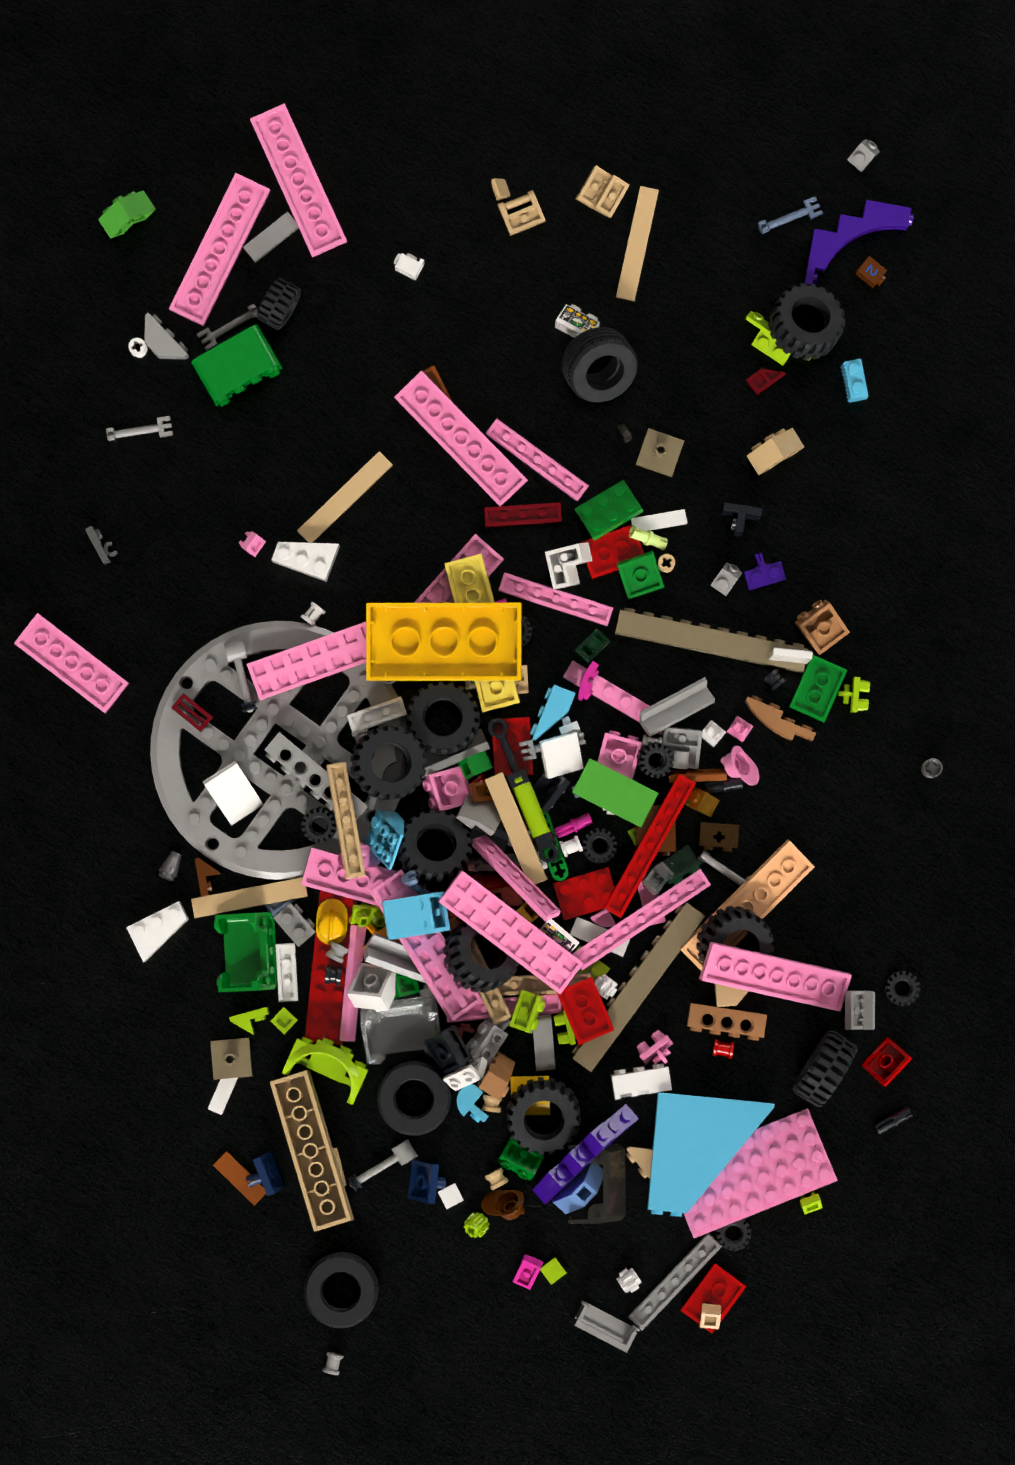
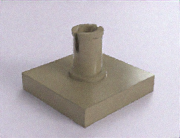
(660, 452)
(231, 1058)

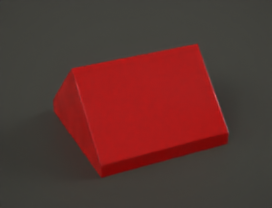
(886, 1062)

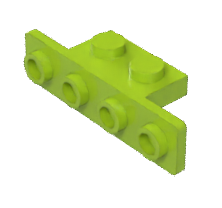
(764, 340)

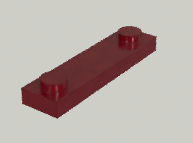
(523, 514)

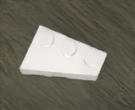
(307, 558)
(156, 929)
(641, 1081)

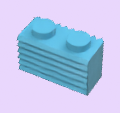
(854, 380)

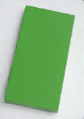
(615, 792)

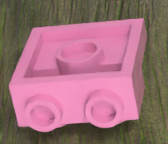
(620, 753)
(446, 789)

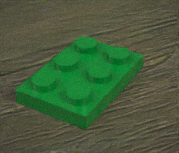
(608, 510)
(818, 688)

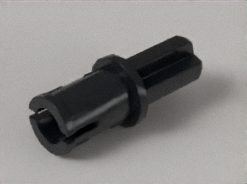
(726, 785)
(893, 1120)

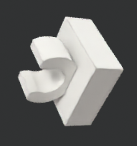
(568, 726)
(712, 733)

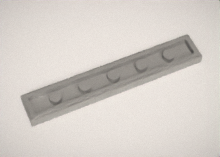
(675, 1281)

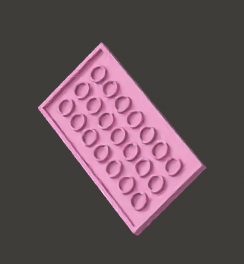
(769, 1169)

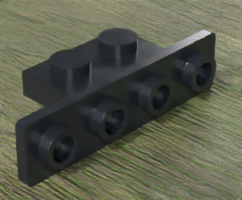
(548, 791)

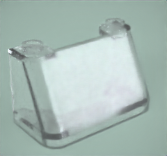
(400, 1028)

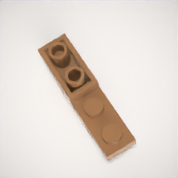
(771, 718)

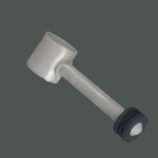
(236, 652)
(402, 1153)

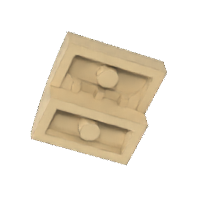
(602, 191)

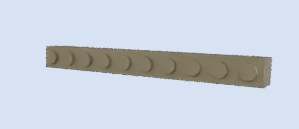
(704, 639)
(641, 982)

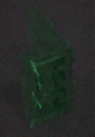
(682, 862)

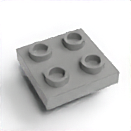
(684, 745)

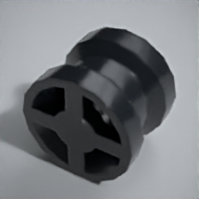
(774, 679)
(333, 975)

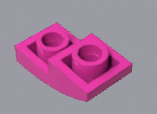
(585, 687)

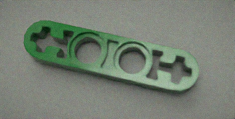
(561, 857)

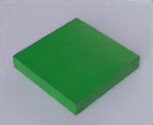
(640, 575)

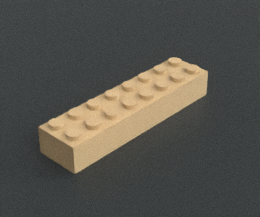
(311, 1150)

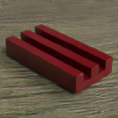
(196, 706)

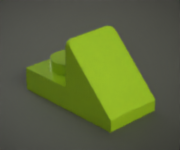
(244, 1020)

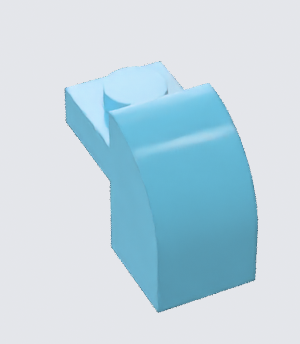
(465, 1102)

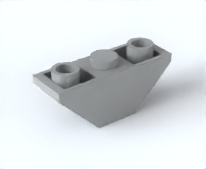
(162, 340)

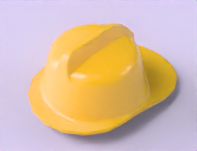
(331, 921)

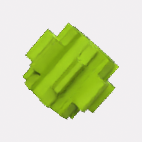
(476, 1225)

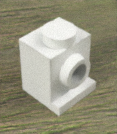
(408, 265)

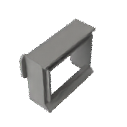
(605, 1326)

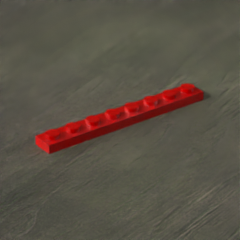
(649, 845)

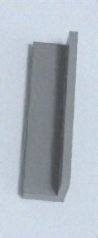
(676, 707)
(437, 763)
(390, 956)

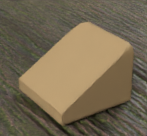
(500, 189)
(710, 1316)

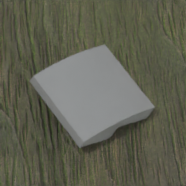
(480, 814)

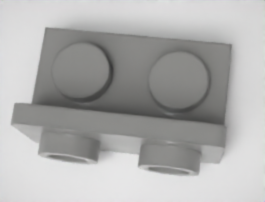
(295, 924)

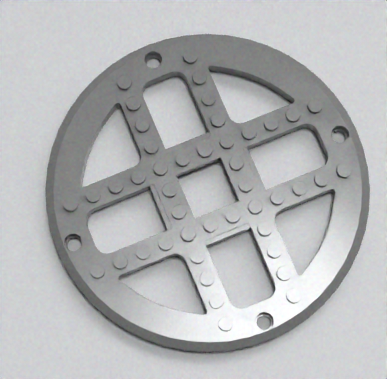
(321, 743)

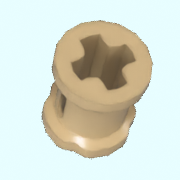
(667, 557)

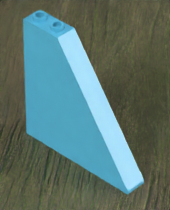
(694, 1144)

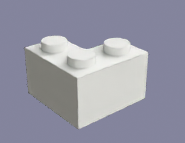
(563, 564)

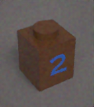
(871, 272)

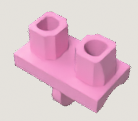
(657, 1051)

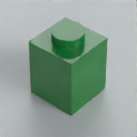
(475, 765)

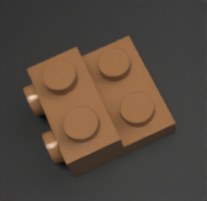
(821, 626)

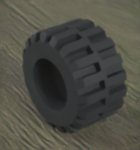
(278, 303)

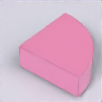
(603, 919)

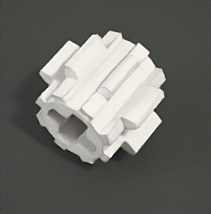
(605, 986)
(629, 1280)

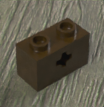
(729, 831)

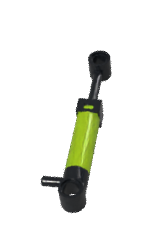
(526, 798)

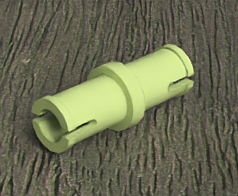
(648, 537)

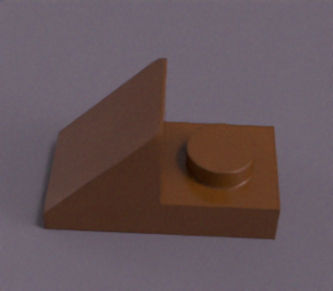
(203, 871)

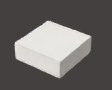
(450, 1195)

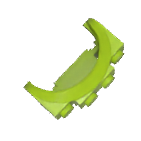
(328, 1061)

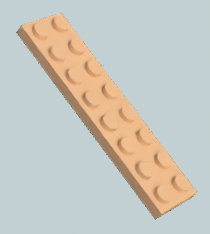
(760, 892)

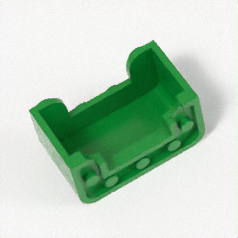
(236, 364)

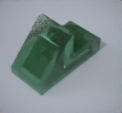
(592, 646)

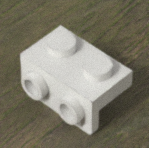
(466, 1074)

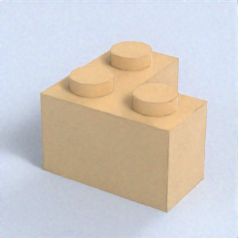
(774, 450)

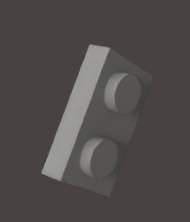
(859, 1010)
(486, 1041)

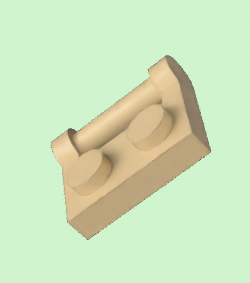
(523, 218)

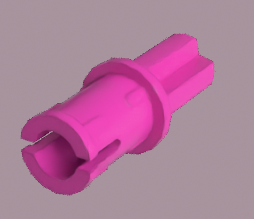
(573, 825)

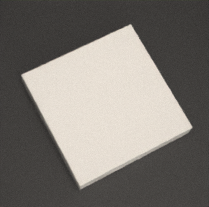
(561, 754)

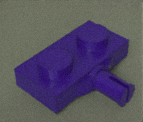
(764, 573)

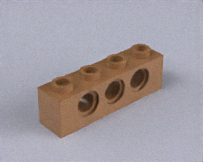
(697, 1011)

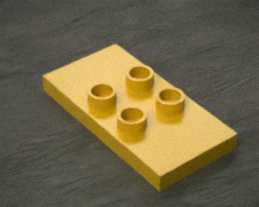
(443, 641)

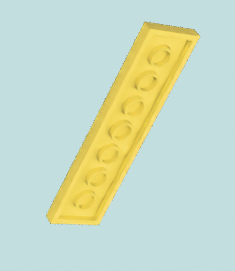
(471, 585)

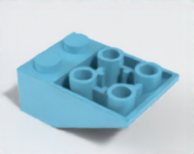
(557, 707)
(385, 836)
(415, 916)

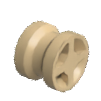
(491, 1104)
(496, 1178)

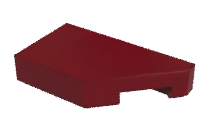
(763, 379)

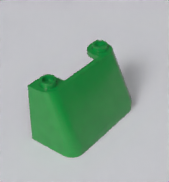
(248, 952)

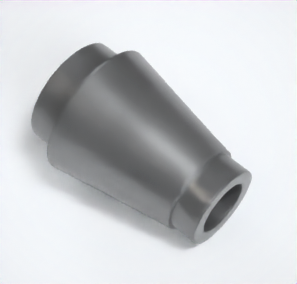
(170, 866)

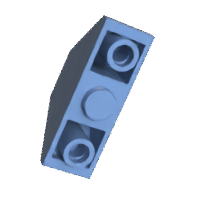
(580, 1189)

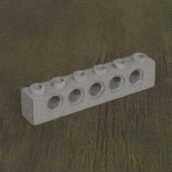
(281, 743)

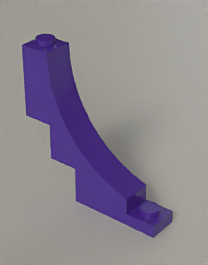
(875, 217)

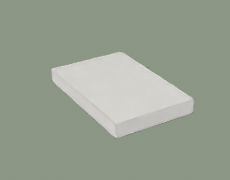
(790, 655)
(233, 793)

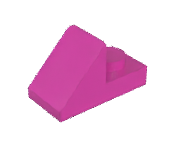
(527, 1271)

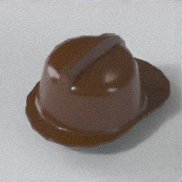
(504, 1203)

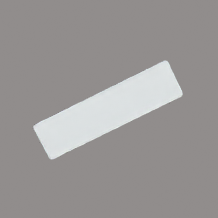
(660, 520)
(222, 1095)

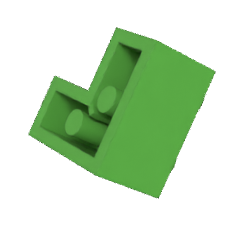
(126, 212)

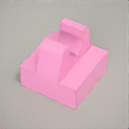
(252, 543)
(739, 729)

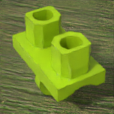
(856, 703)
(367, 914)
(565, 1037)

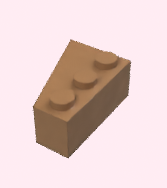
(497, 1076)

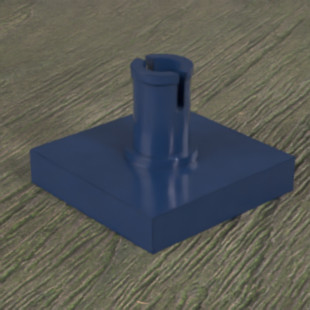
(267, 1174)
(424, 1181)

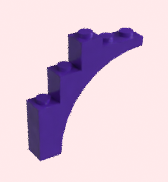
(584, 1153)

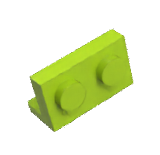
(527, 1011)

